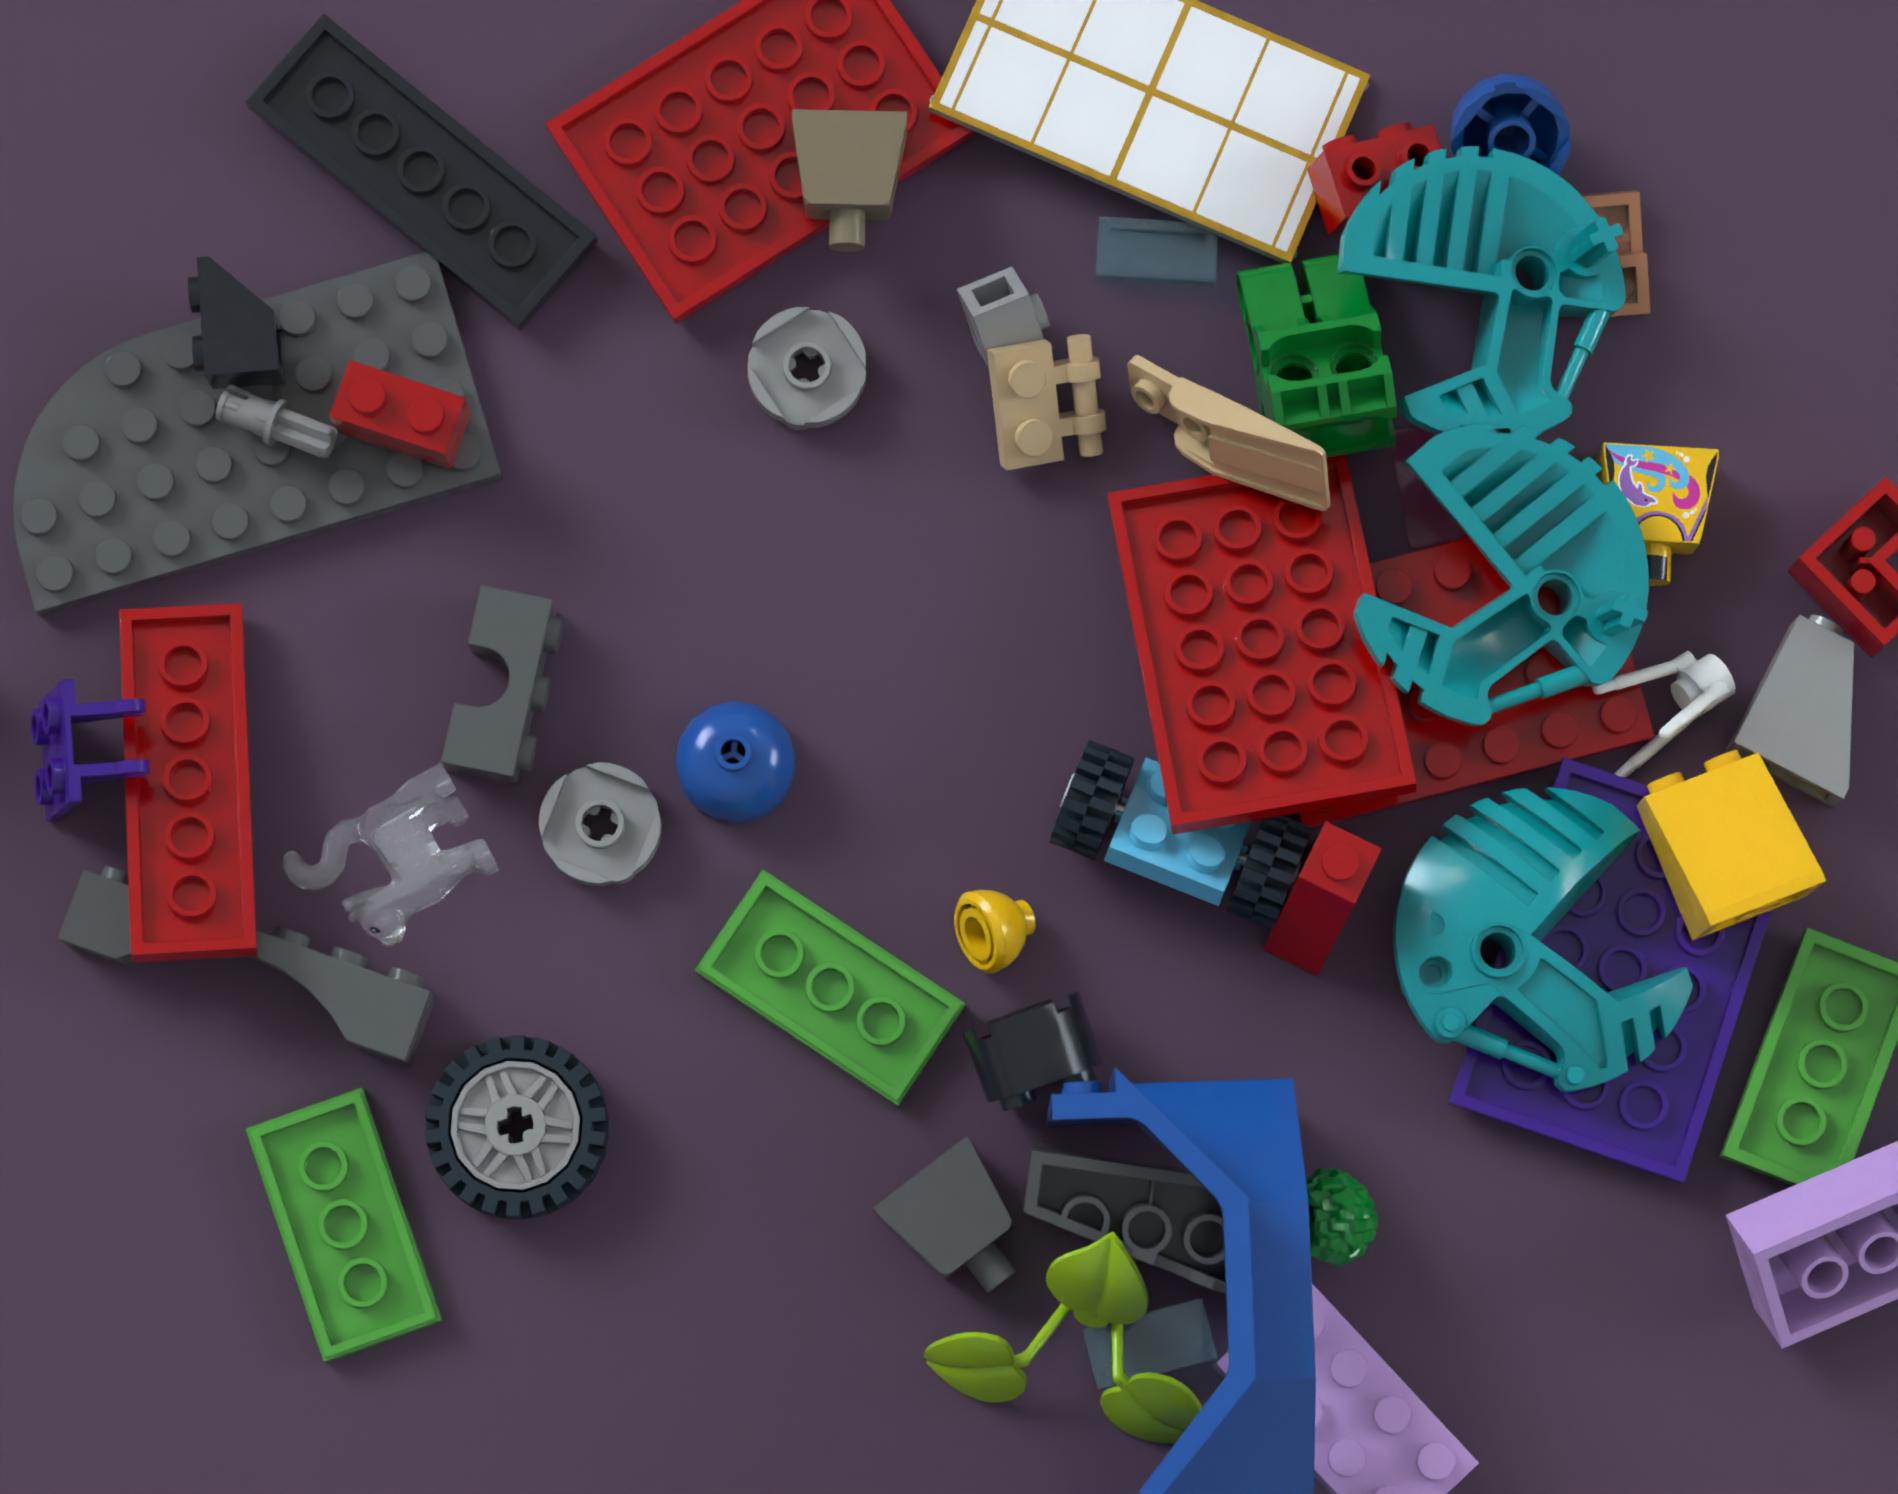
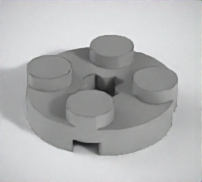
(814, 334)
(586, 793)

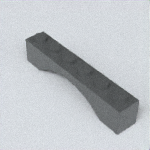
(370, 1008)

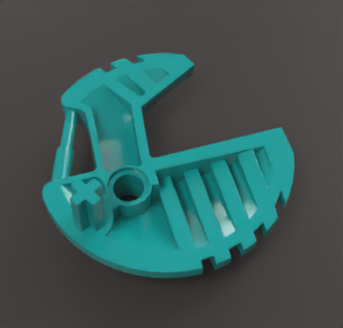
(1467, 230)
(1538, 525)
(1510, 882)

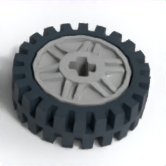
(479, 1098)

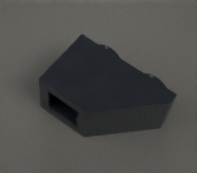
(238, 329)

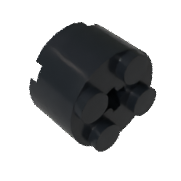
(1033, 1051)

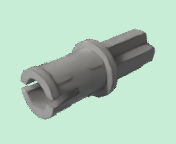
(275, 422)

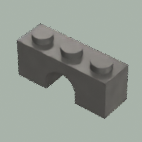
(495, 738)

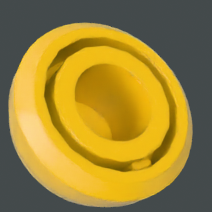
(992, 928)

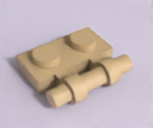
(1027, 401)

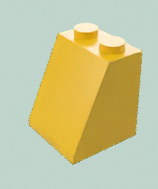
(1727, 843)

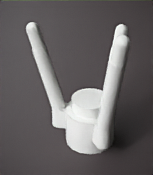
(1696, 691)

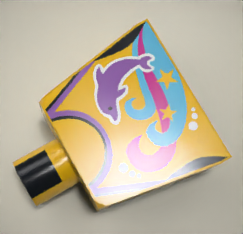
(1667, 493)

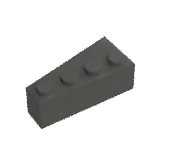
(1152, 1209)

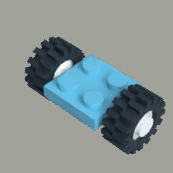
(1189, 861)

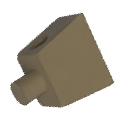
(849, 168)

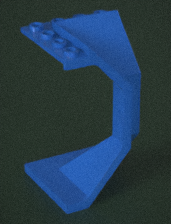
(1249, 1156)

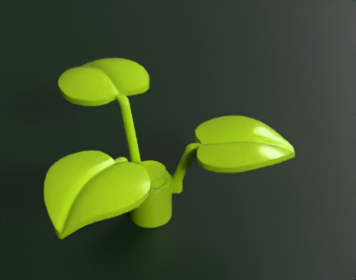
(1101, 1289)

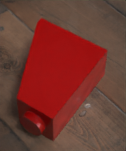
(1321, 898)

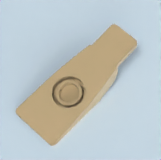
(1233, 438)

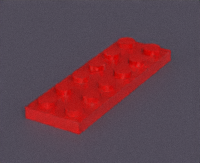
(193, 809)

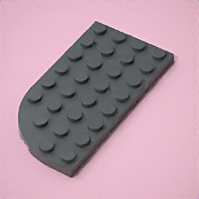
(145, 484)

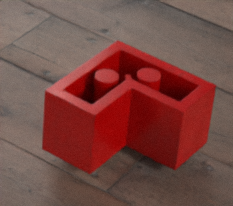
(1850, 571)

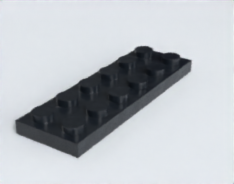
(422, 171)

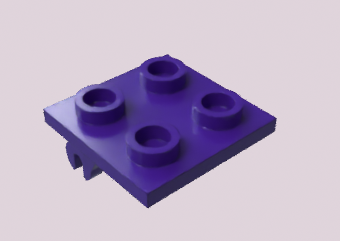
(51, 726)

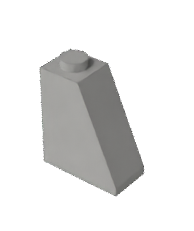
(1804, 711)

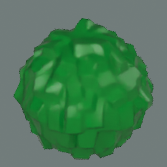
(1339, 1216)

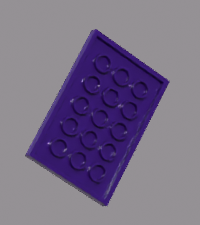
(1619, 936)

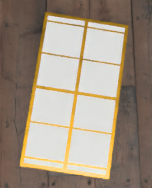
(1158, 106)

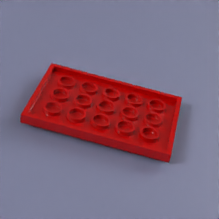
(700, 143)
(1255, 650)
(1535, 735)

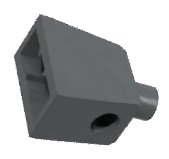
(952, 1217)

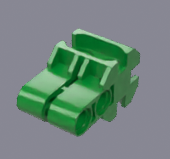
(1319, 355)

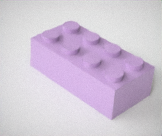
(1822, 1247)
(1369, 1423)

